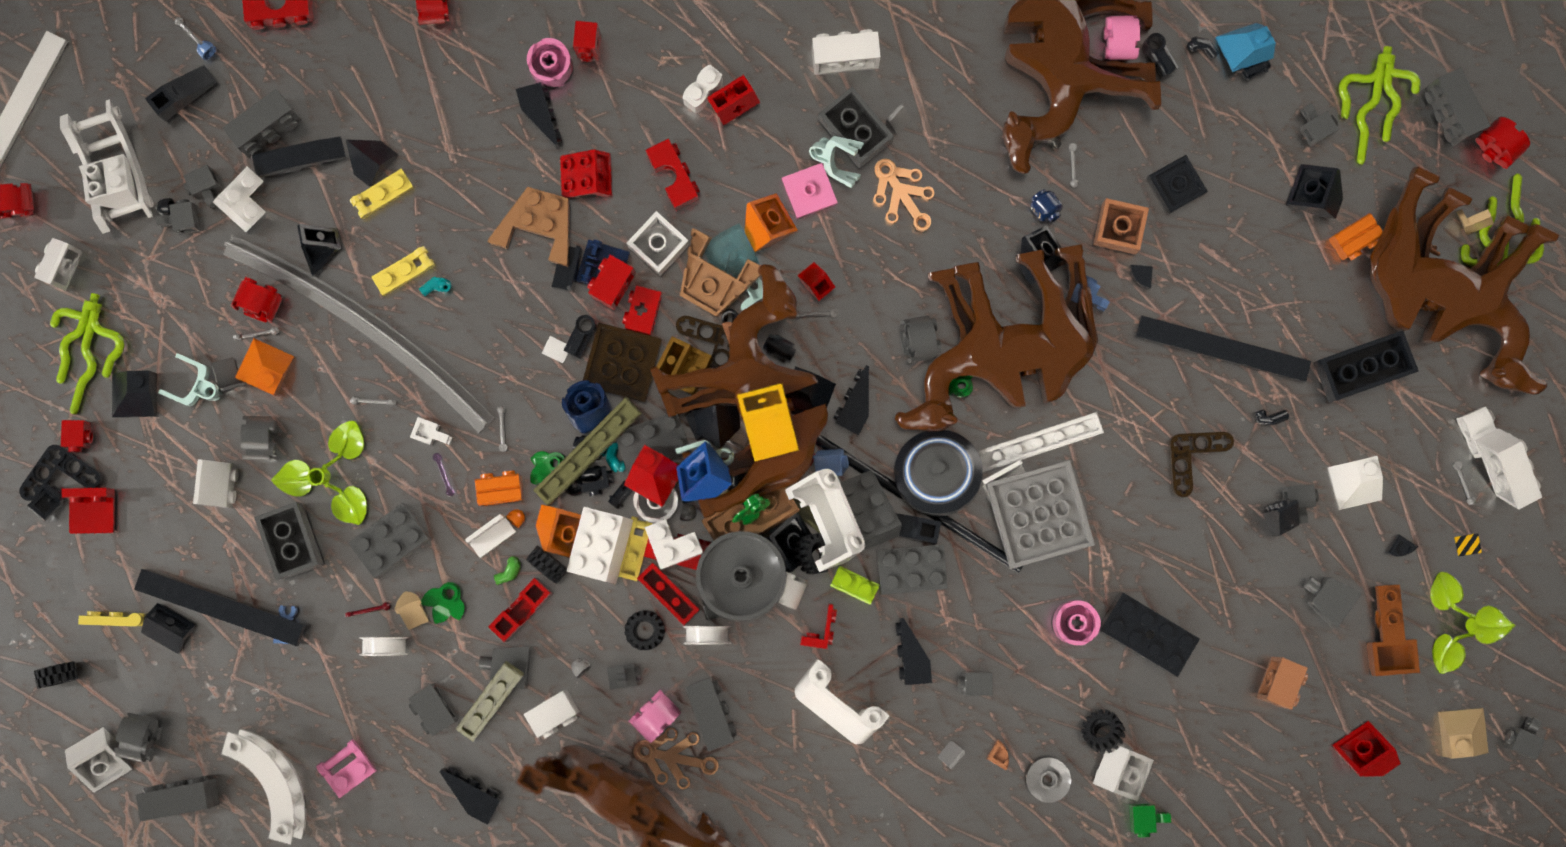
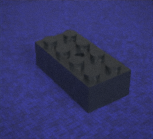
(1385, 362)
(1130, 620)

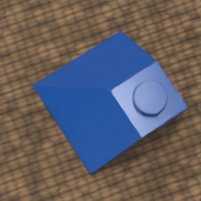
(702, 474)

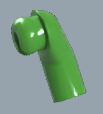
(511, 571)

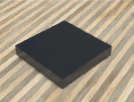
(1177, 184)

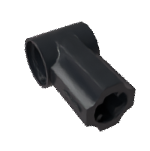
(1162, 57)
(580, 339)

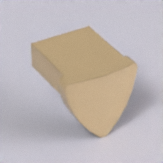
(1476, 221)
(411, 610)

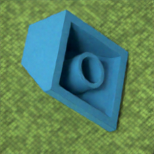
(1247, 46)

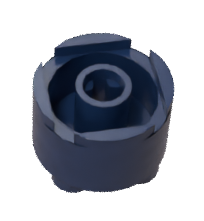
(586, 405)

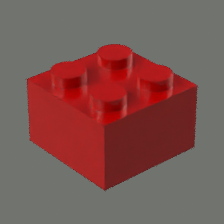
(611, 282)

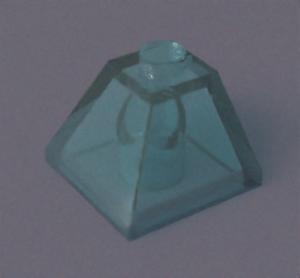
(730, 250)

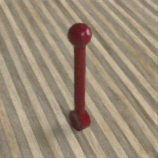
(386, 606)

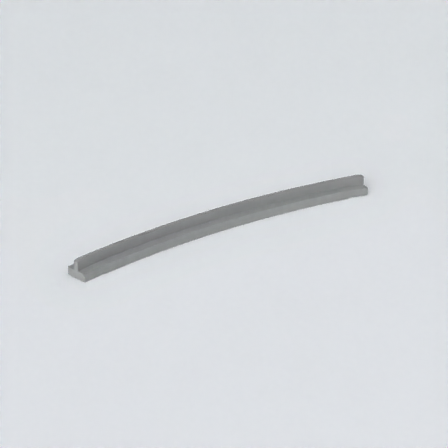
(366, 323)

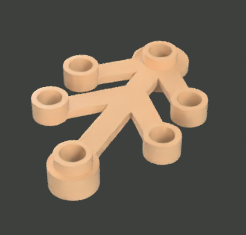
(901, 191)
(672, 757)

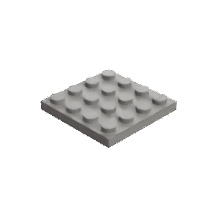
(1040, 514)

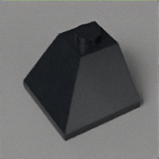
(1317, 191)
(1041, 240)
(134, 394)
(813, 395)
(785, 537)

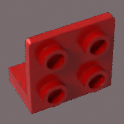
(586, 174)
(90, 510)
(813, 639)

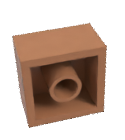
(1121, 226)
(1282, 683)

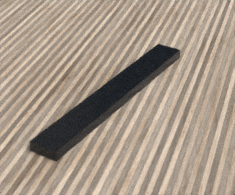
(1223, 349)
(220, 607)

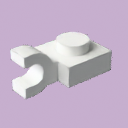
(428, 432)

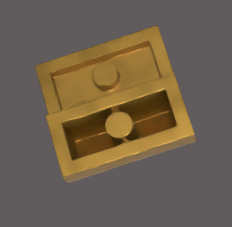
(683, 358)

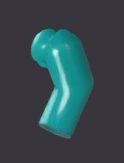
(437, 284)
(612, 459)

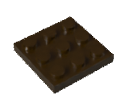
(622, 361)

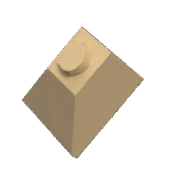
(1463, 733)

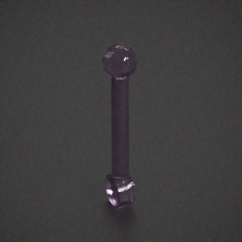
(437, 458)

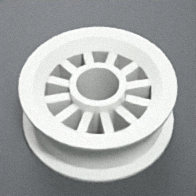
(707, 634)
(383, 646)

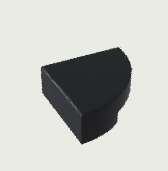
(1142, 275)
(1401, 547)

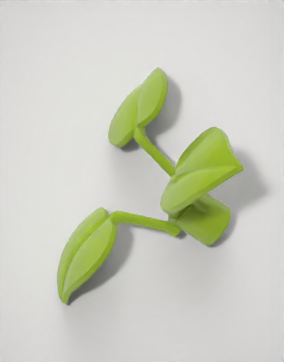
(297, 478)
(1487, 626)

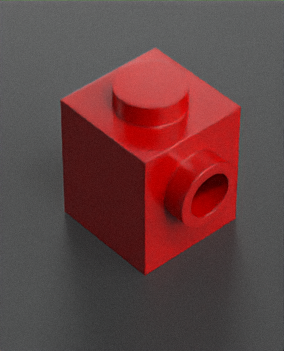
(816, 281)
(76, 435)

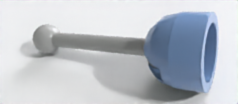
(204, 48)

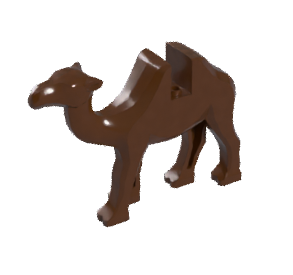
(1066, 70)
(1456, 293)
(1000, 352)
(745, 372)
(619, 799)

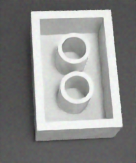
(846, 52)
(1509, 468)
(599, 545)

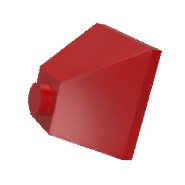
(652, 476)
(1367, 751)

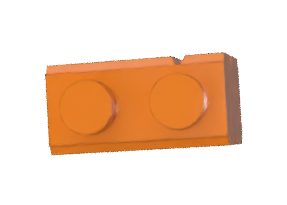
(1356, 237)
(499, 489)

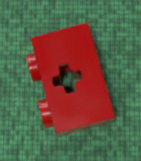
(587, 40)
(733, 99)
(651, 301)

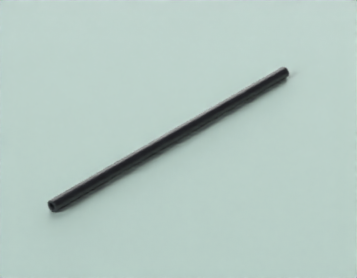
(946, 521)

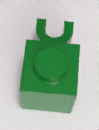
(1144, 819)

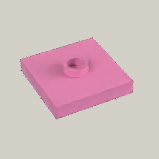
(809, 190)

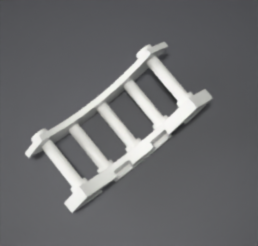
(71, 131)
(278, 780)

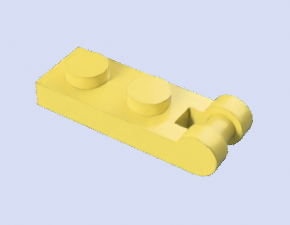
(382, 193)
(402, 271)
(634, 551)
(113, 619)

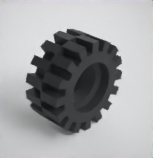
(805, 552)
(546, 564)
(635, 640)
(56, 674)
(1108, 741)

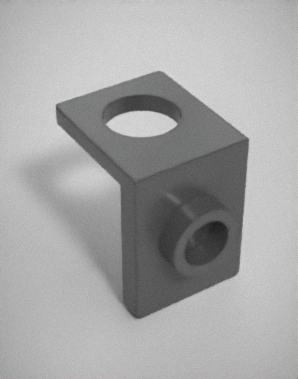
(225, 374)

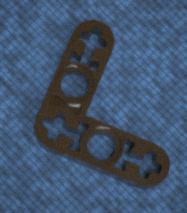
(715, 339)
(1185, 455)

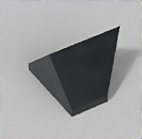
(369, 159)
(318, 245)
(717, 423)

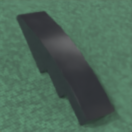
(298, 156)

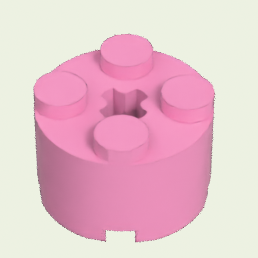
(1121, 37)
(543, 53)
(1066, 630)
(655, 716)

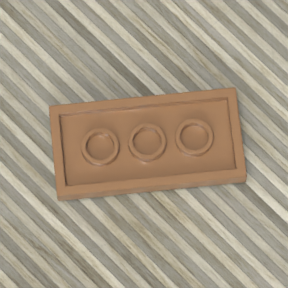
(777, 512)

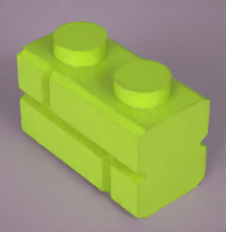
(854, 585)

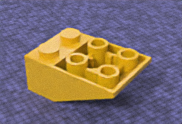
(768, 422)

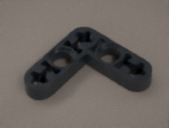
(60, 465)

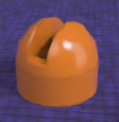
(516, 517)

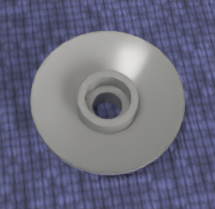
(1056, 788)

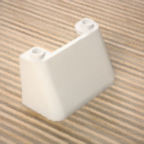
(833, 517)
(816, 697)

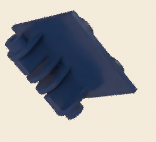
(593, 256)

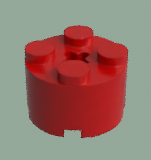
(432, 12)
(1503, 142)
(16, 200)
(257, 301)

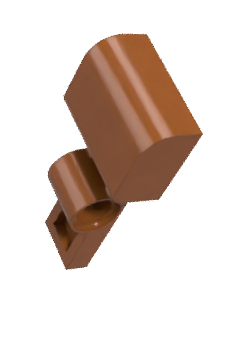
(1393, 653)

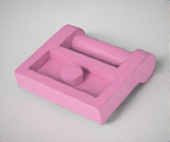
(351, 774)

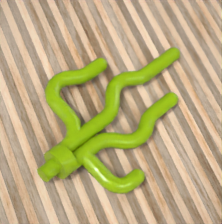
(1381, 77)
(1519, 215)
(87, 323)

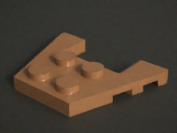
(541, 215)
(709, 285)

